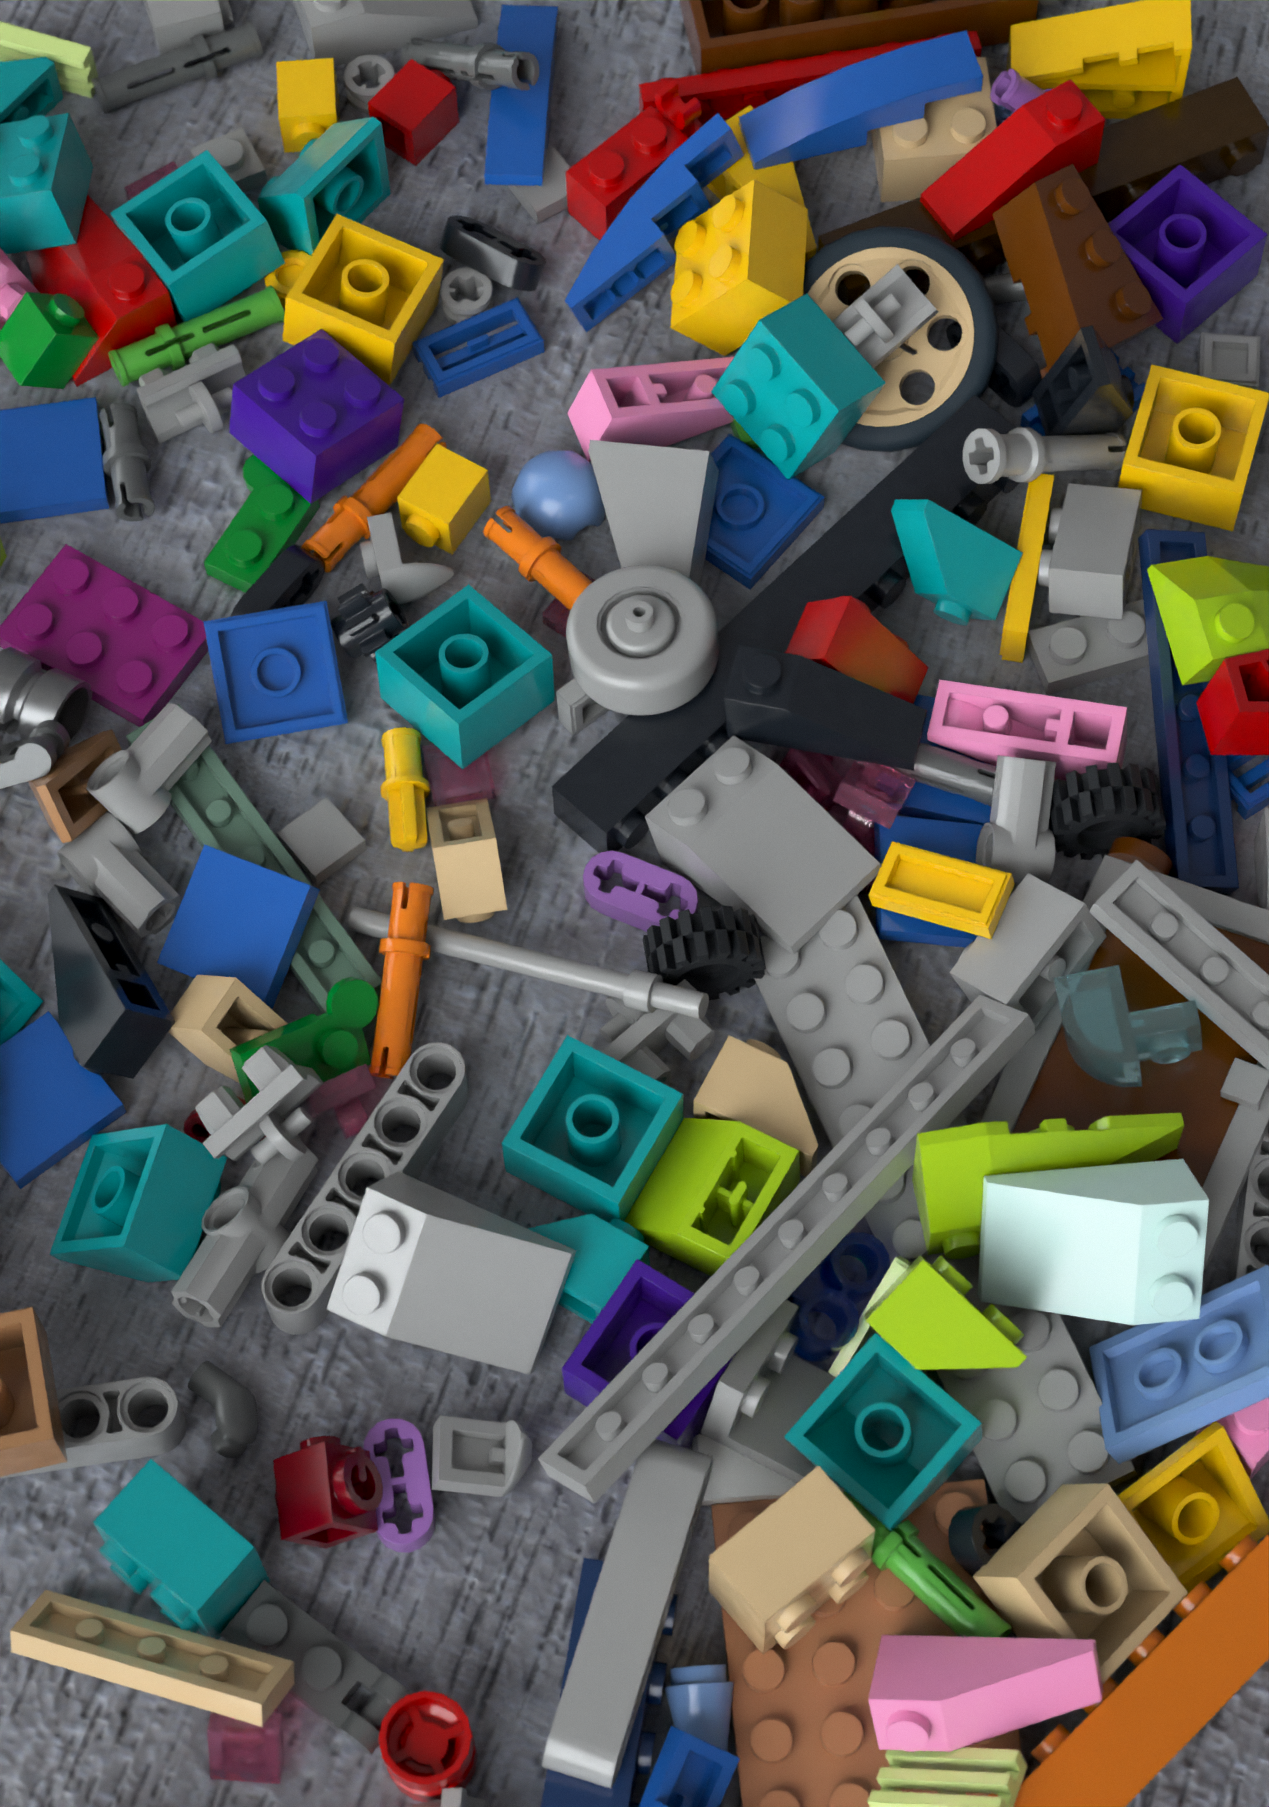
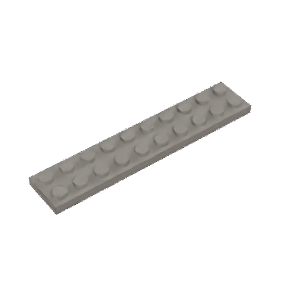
(850, 1045)

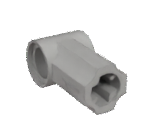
(138, 780)
(1018, 829)
(111, 864)

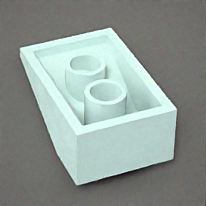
(1096, 1242)

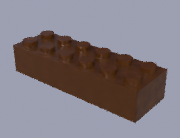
(762, 31)

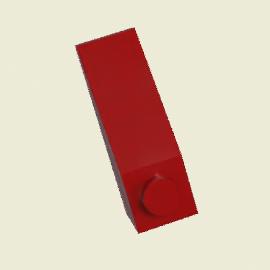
(1026, 147)

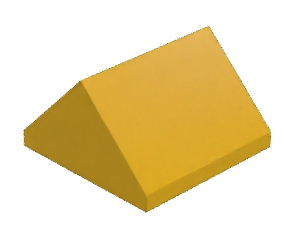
(1197, 1506)

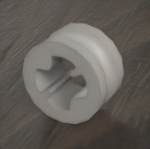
(363, 69)
(467, 282)

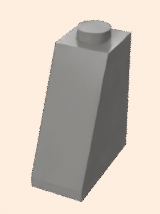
(657, 503)

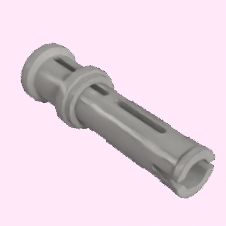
(1026, 454)

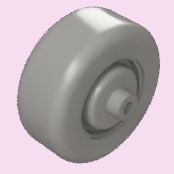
(642, 640)

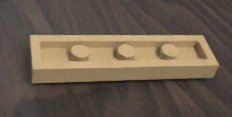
(153, 1657)

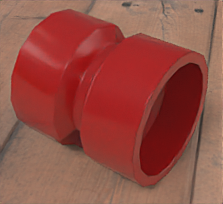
(427, 1745)

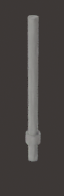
(638, 989)

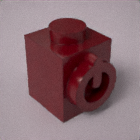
(326, 1493)

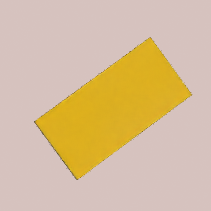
(941, 889)

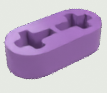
(641, 891)
(414, 1482)

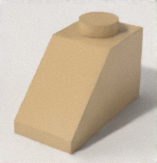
(466, 860)
(218, 1016)
(759, 1090)

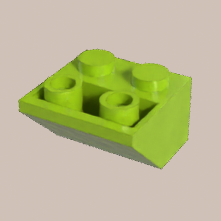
(713, 1190)
(938, 1327)

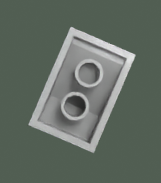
(377, 26)
(760, 844)
(449, 1275)

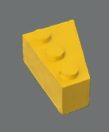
(1117, 55)

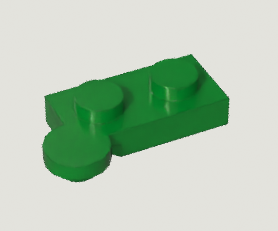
(261, 529)
(325, 1042)

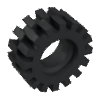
(1104, 805)
(707, 950)

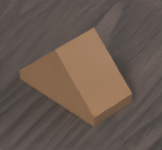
(63, 789)

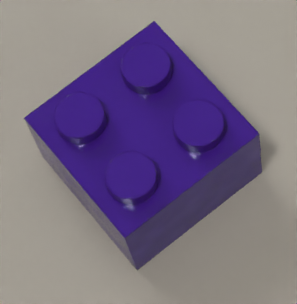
(1188, 249)
(316, 415)
(620, 1331)

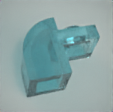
(1110, 1039)

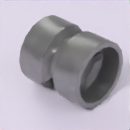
(39, 695)

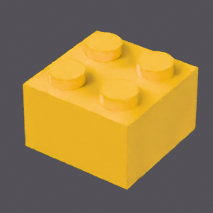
(737, 266)
(365, 295)
(1193, 446)

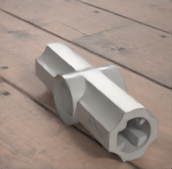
(242, 1237)

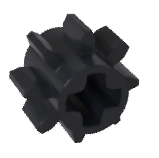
(367, 621)

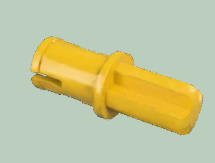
(405, 788)

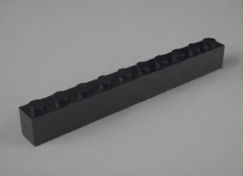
(858, 557)

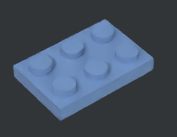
(1184, 1373)

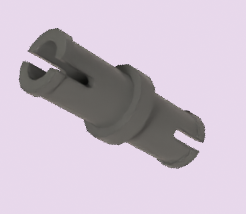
(126, 462)

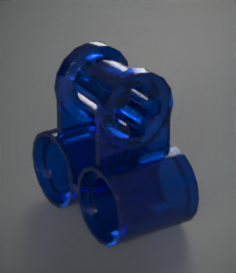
(835, 1295)

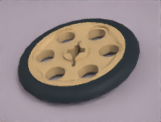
(955, 292)

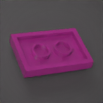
(107, 634)

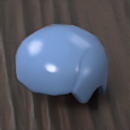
(558, 494)

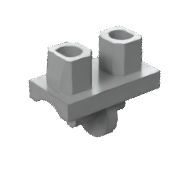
(885, 316)
(192, 393)
(640, 1036)
(240, 1126)

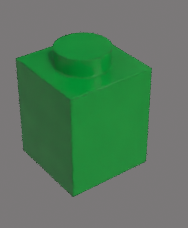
(46, 340)

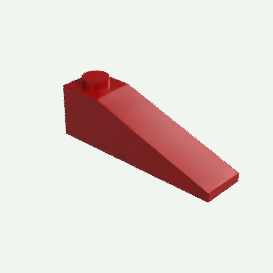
(110, 283)

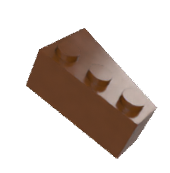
(1071, 266)

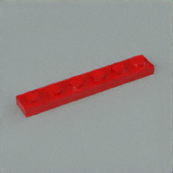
(733, 90)

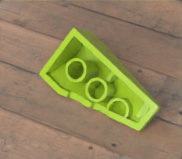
(1211, 611)
(955, 1160)

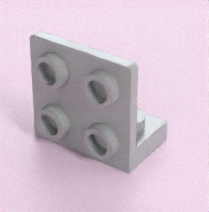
(765, 1396)

